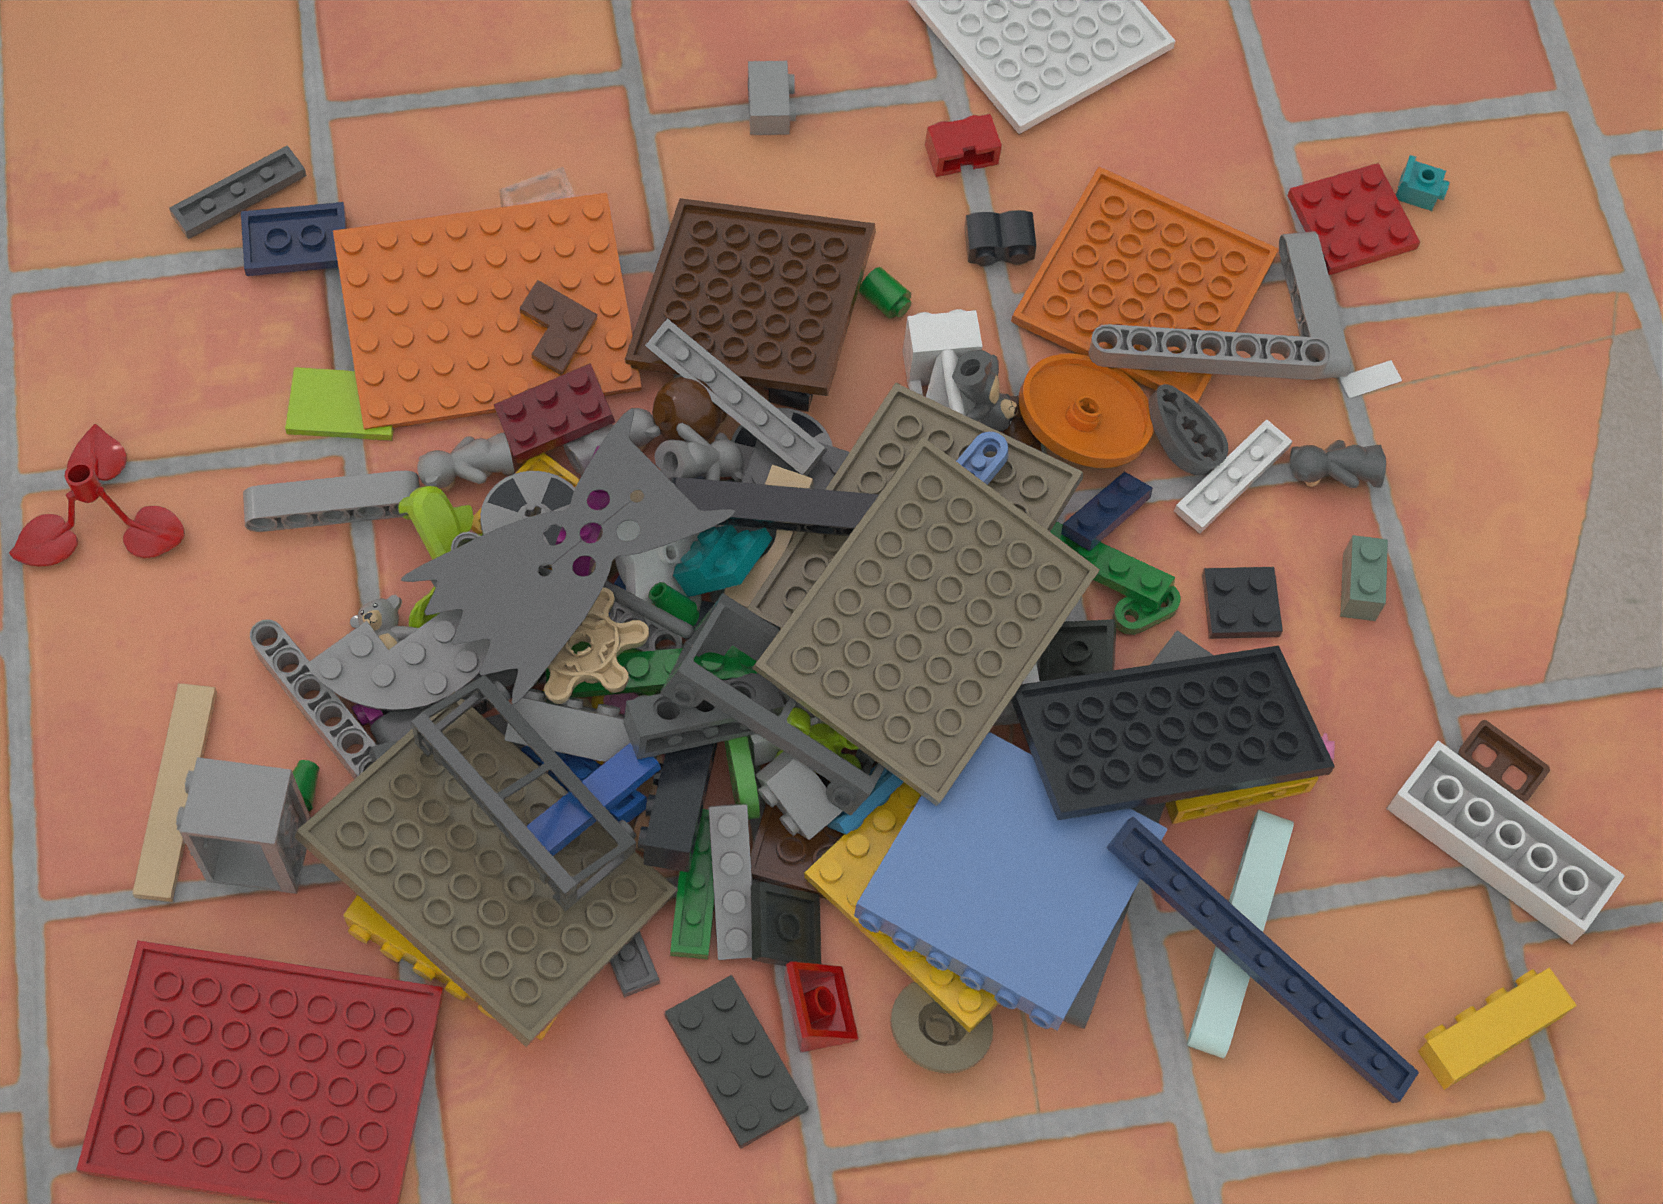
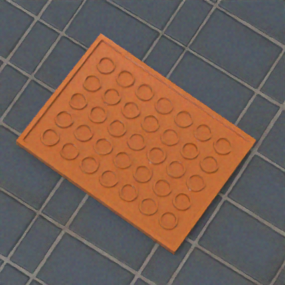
(442, 299)

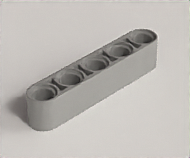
(1313, 298)
(327, 500)

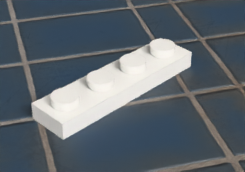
(1233, 476)

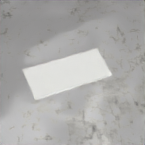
(1370, 379)

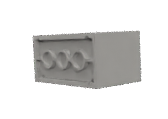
(244, 824)

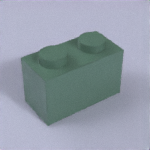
(1364, 578)

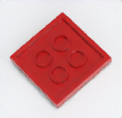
(1354, 218)

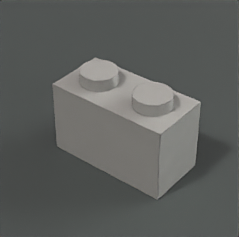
(769, 97)
(797, 795)

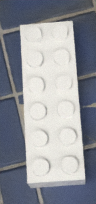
(1505, 842)

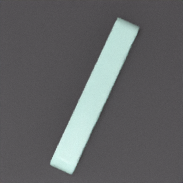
(1252, 896)

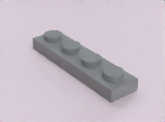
(731, 880)

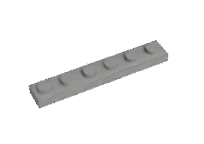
(737, 398)

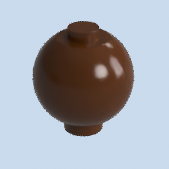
(686, 403)

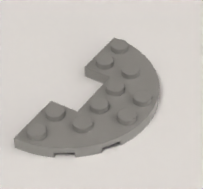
(408, 675)

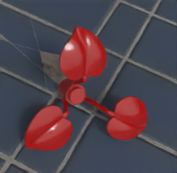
(95, 458)

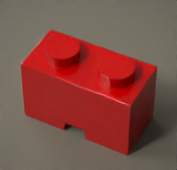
(963, 144)

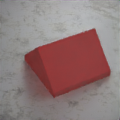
(819, 1005)

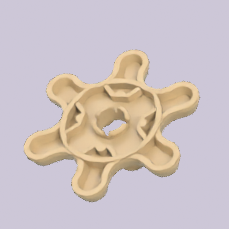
(600, 660)

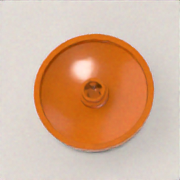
(1085, 411)

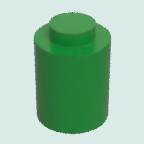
(886, 293)

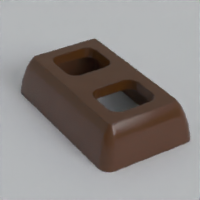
(1508, 754)

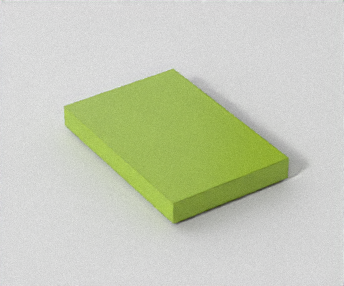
(328, 406)

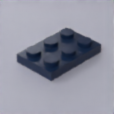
(291, 238)

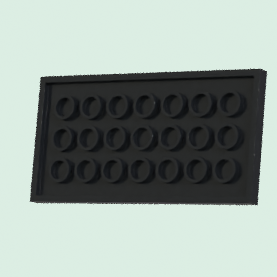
(1169, 732)

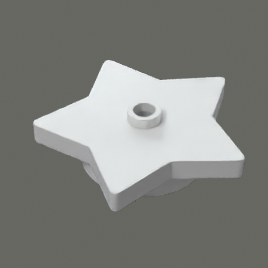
(648, 568)

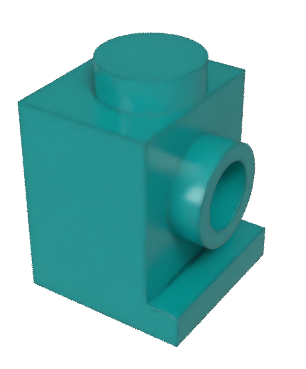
(1421, 184)

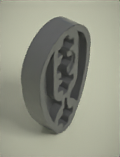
(1170, 416)

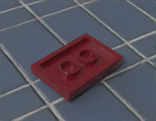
(554, 413)

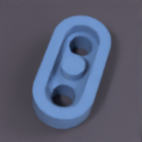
(977, 463)

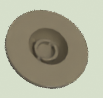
(933, 1036)

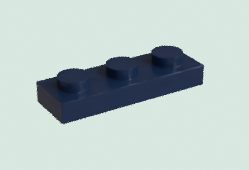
(1106, 511)

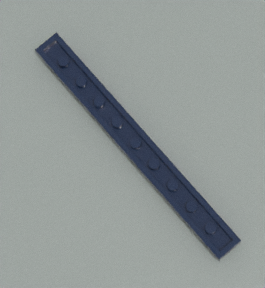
(1263, 960)

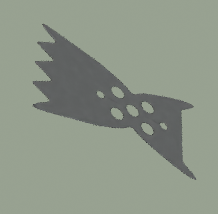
(535, 614)

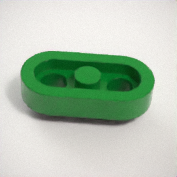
(1145, 616)

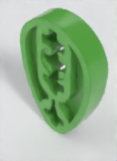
(742, 775)

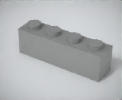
(572, 727)

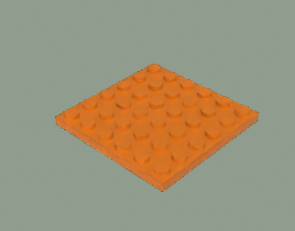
(1144, 264)

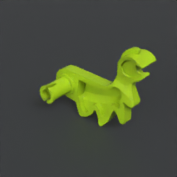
(437, 526)

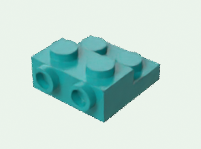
(720, 559)

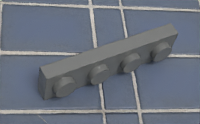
(237, 192)

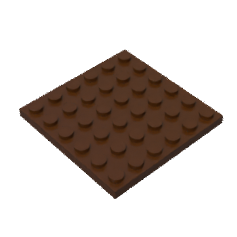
(757, 292)

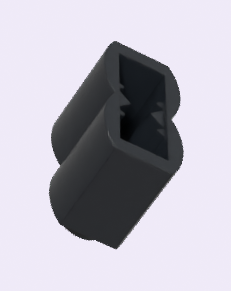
(1000, 237)

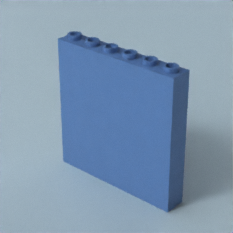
(1004, 885)

